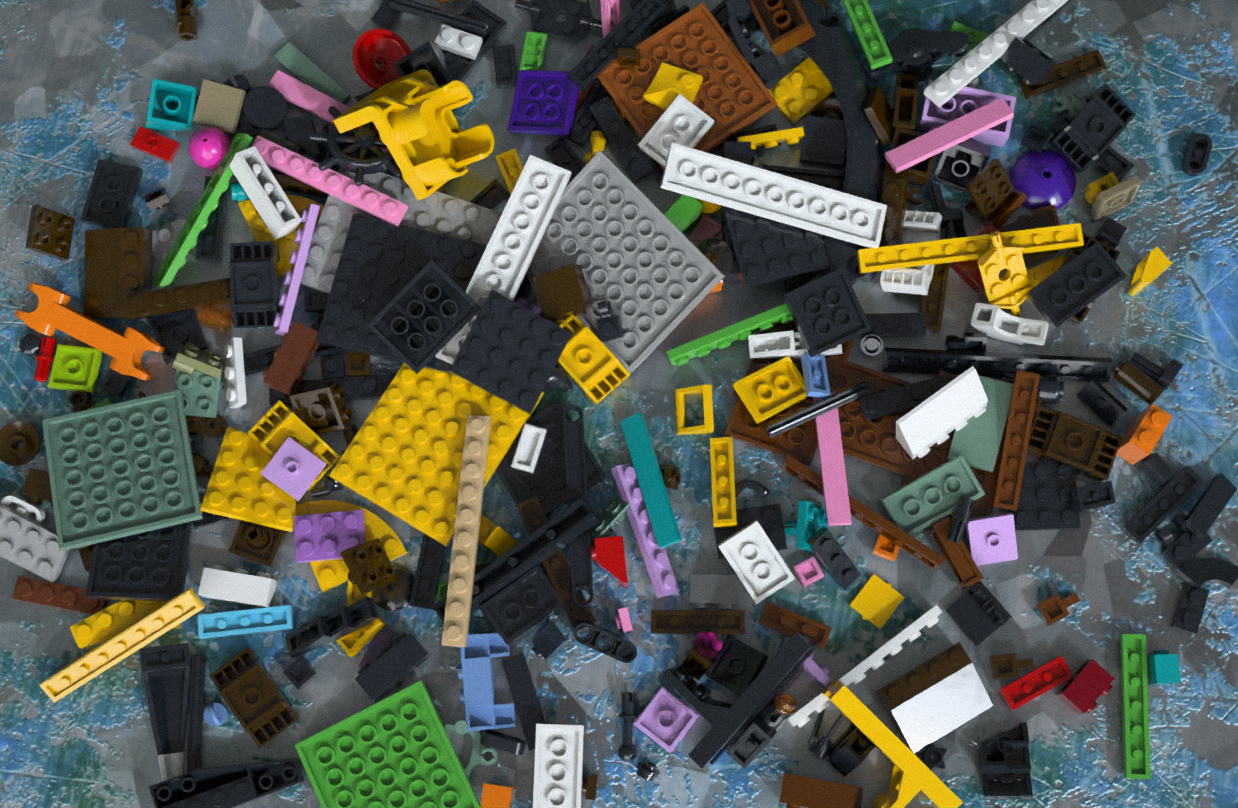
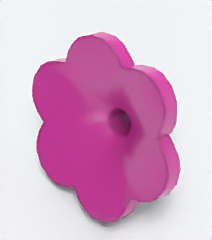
(710, 638)

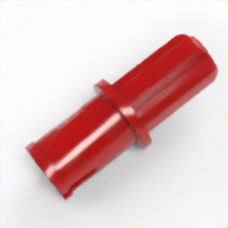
(44, 359)

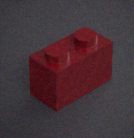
(1086, 687)

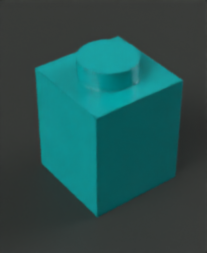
(1163, 668)

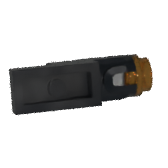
(762, 729)

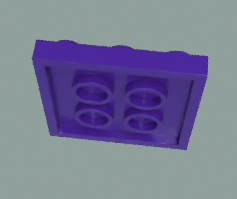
(543, 103)

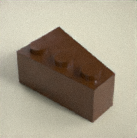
(818, 793)

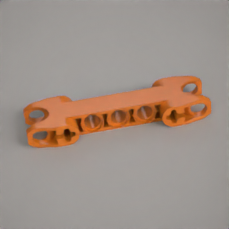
(124, 348)

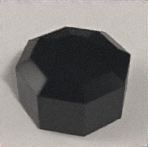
(30, 344)

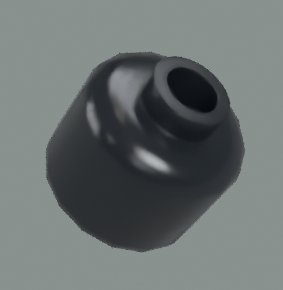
(1050, 389)

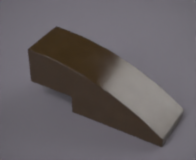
(905, 101)

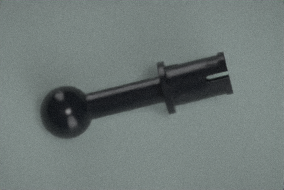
(627, 751)

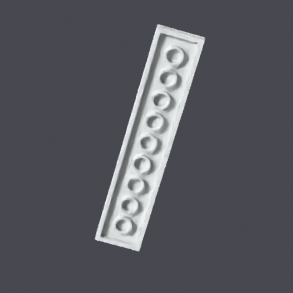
(773, 196)
(514, 239)

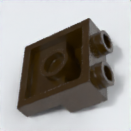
(322, 407)

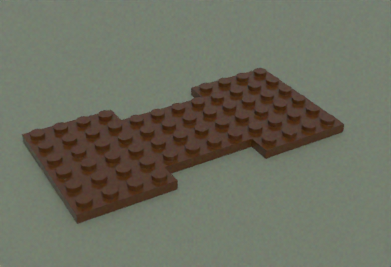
(864, 440)

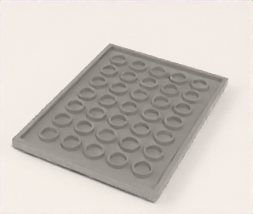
(435, 214)
(627, 258)

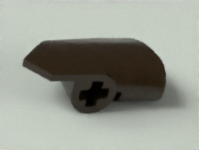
(185, 18)

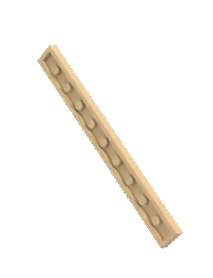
(466, 531)

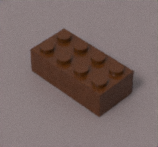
(782, 23)

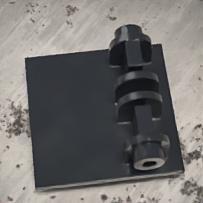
(978, 613)

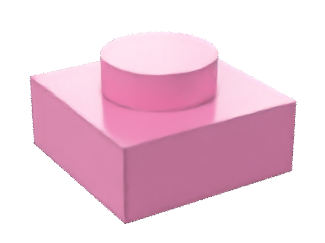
(623, 620)

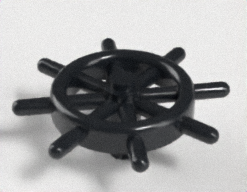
(363, 142)

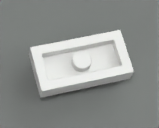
(458, 42)

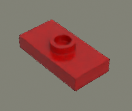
(155, 144)

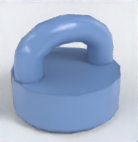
(216, 714)

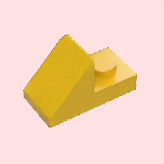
(495, 537)

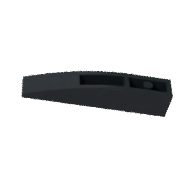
(226, 785)

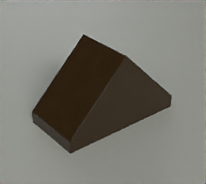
(699, 659)

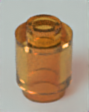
(215, 318)

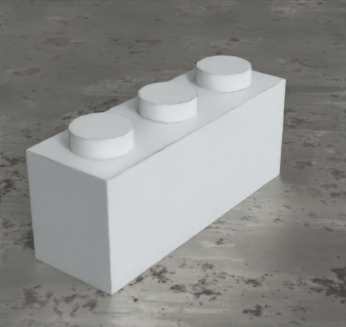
(237, 586)

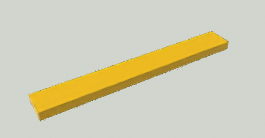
(122, 644)

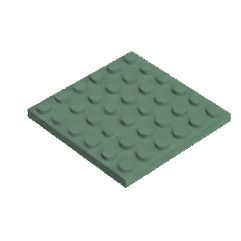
(121, 470)

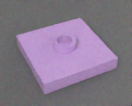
(293, 469)
(992, 538)
(666, 719)

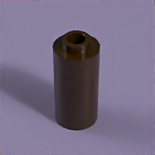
(1137, 381)

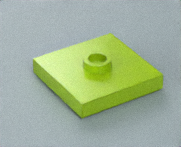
(75, 368)

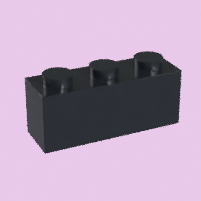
(392, 666)

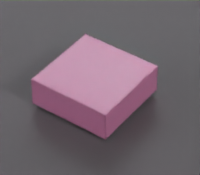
(808, 571)

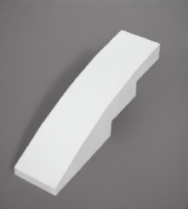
(782, 345)

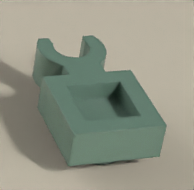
(1070, 107)

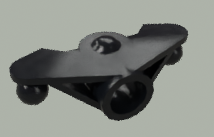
(917, 50)

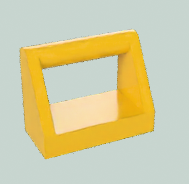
(1148, 270)
(707, 404)

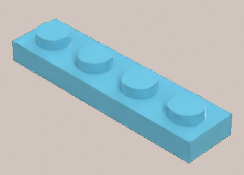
(245, 622)

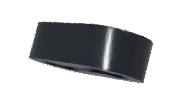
(503, 742)

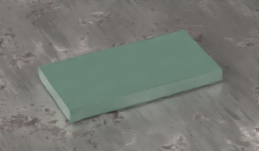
(982, 435)
(932, 495)

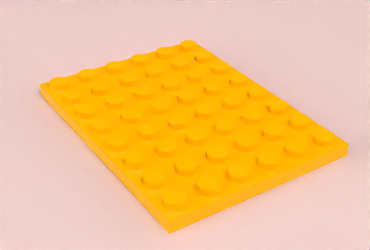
(414, 446)

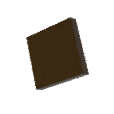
(880, 114)

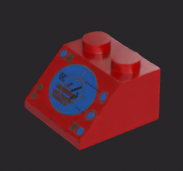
(610, 558)

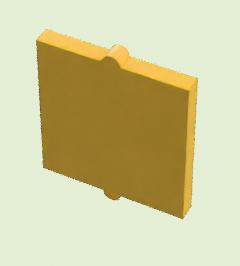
(876, 601)

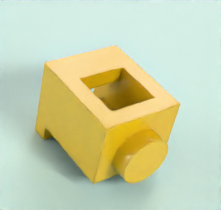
(1094, 189)

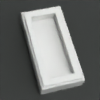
(529, 448)

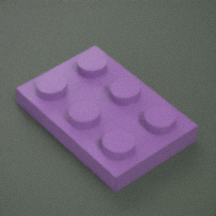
(327, 535)

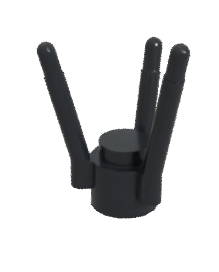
(821, 745)

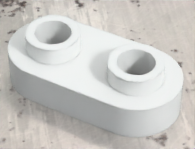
(25, 507)

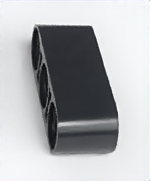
(613, 647)

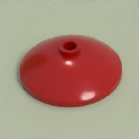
(382, 48)

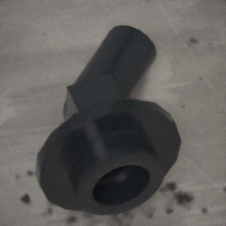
(330, 486)

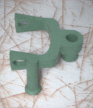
(478, 749)

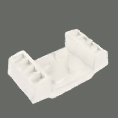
(917, 228)

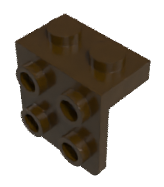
(988, 189)

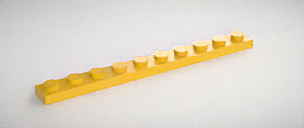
(966, 248)

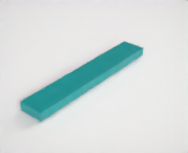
(651, 480)

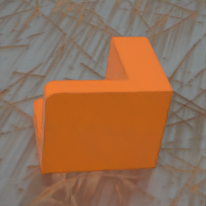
(496, 796)

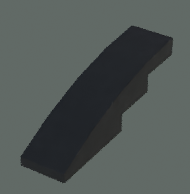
(331, 627)

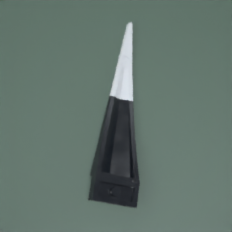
(165, 687)

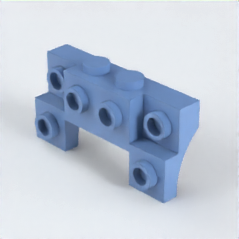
(479, 683)

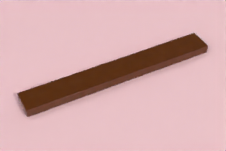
(868, 516)

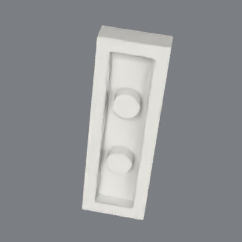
(235, 373)

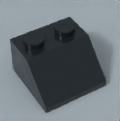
(961, 164)

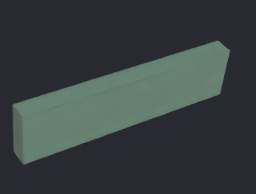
(309, 73)

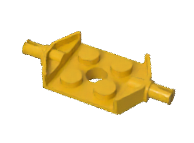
(1013, 286)

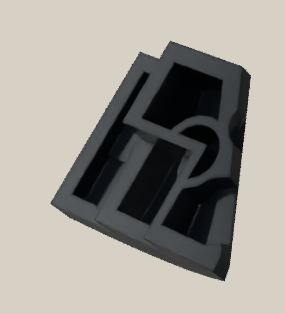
(1007, 765)

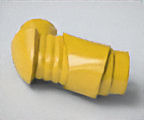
(597, 143)

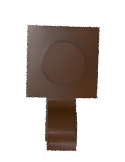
(1055, 608)

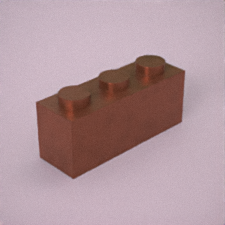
(291, 359)

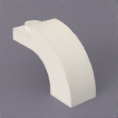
(1008, 328)

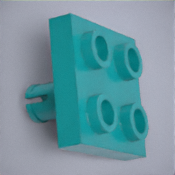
(809, 520)

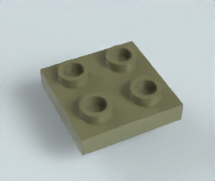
(191, 358)

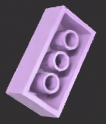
(961, 104)

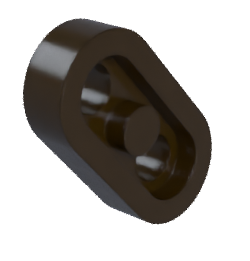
(203, 426)

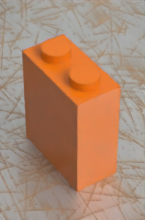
(1143, 434)

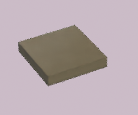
(219, 106)
(1115, 198)

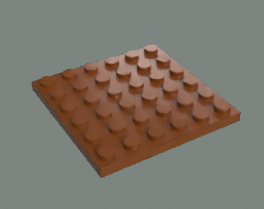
(699, 45)

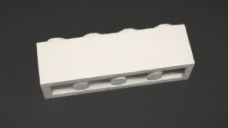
(265, 192)

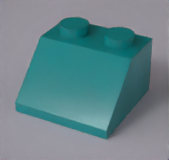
(170, 106)

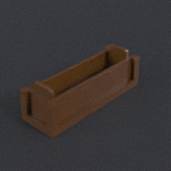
(956, 554)

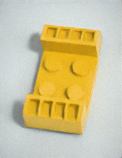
(590, 362)
(282, 423)

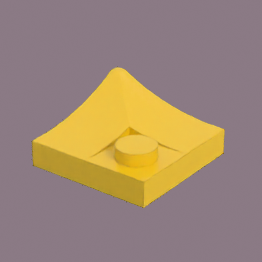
(671, 82)

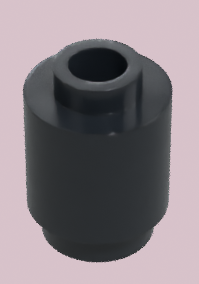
(1156, 468)

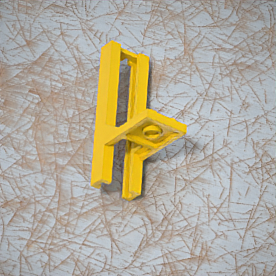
(908, 771)

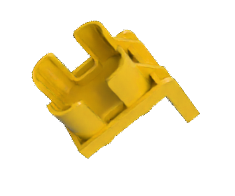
(421, 129)

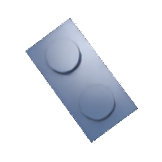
(815, 376)

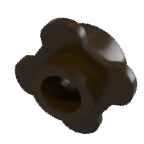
(76, 396)

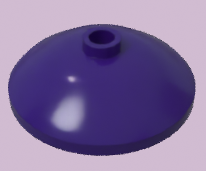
(1041, 191)

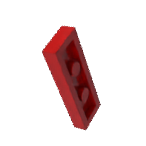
(1036, 682)

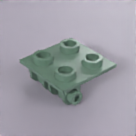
(199, 393)
(613, 511)

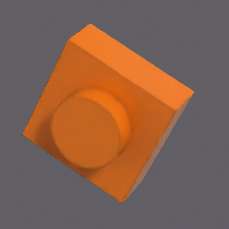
(885, 549)

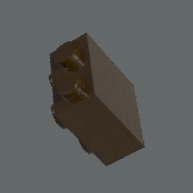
(563, 293)

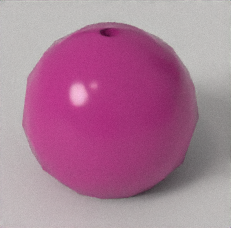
(209, 147)

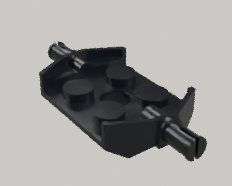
(574, 28)

